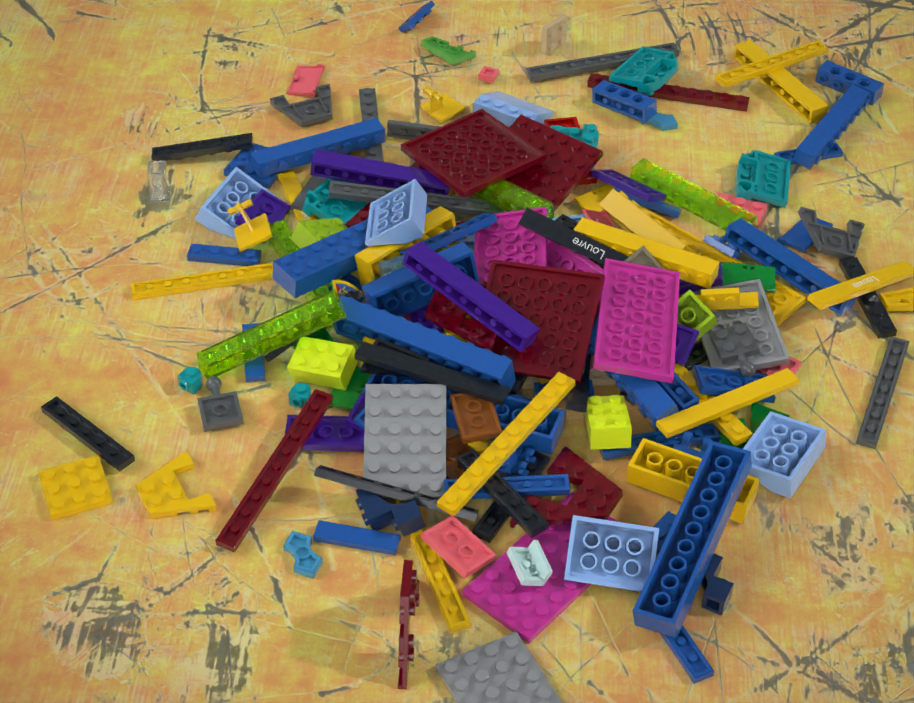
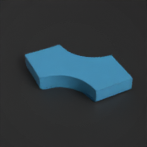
(663, 121)
(306, 561)

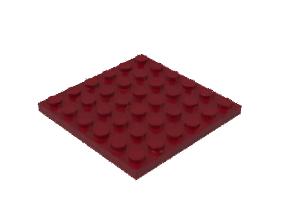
(473, 153)
(565, 162)
(558, 303)

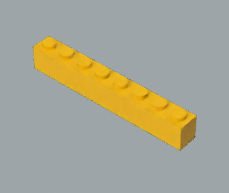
(784, 84)
(692, 267)

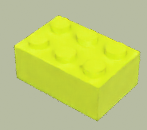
(323, 363)
(608, 422)

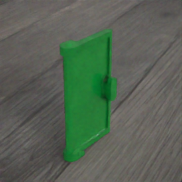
(736, 273)
(347, 398)

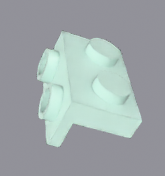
(530, 564)

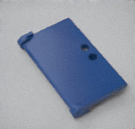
(799, 237)

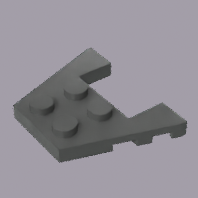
(307, 111)
(832, 240)

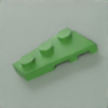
(449, 53)

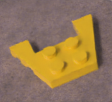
(164, 494)

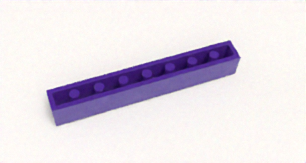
(372, 172)
(470, 296)

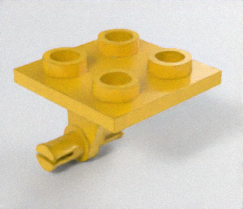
(441, 106)
(252, 231)

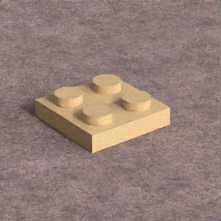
(554, 34)

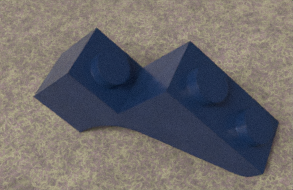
(381, 514)
(717, 590)

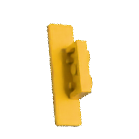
(728, 299)

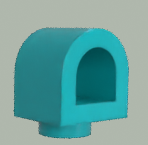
(190, 380)
(299, 395)

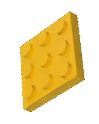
(75, 487)

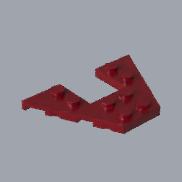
(453, 318)
(593, 498)
(408, 602)

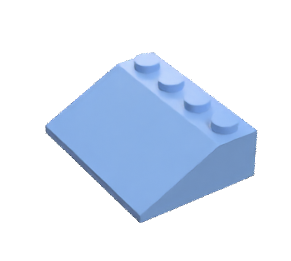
(509, 108)
(234, 189)
(397, 216)
(784, 452)
(610, 553)

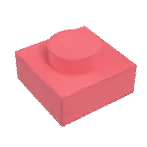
(488, 74)

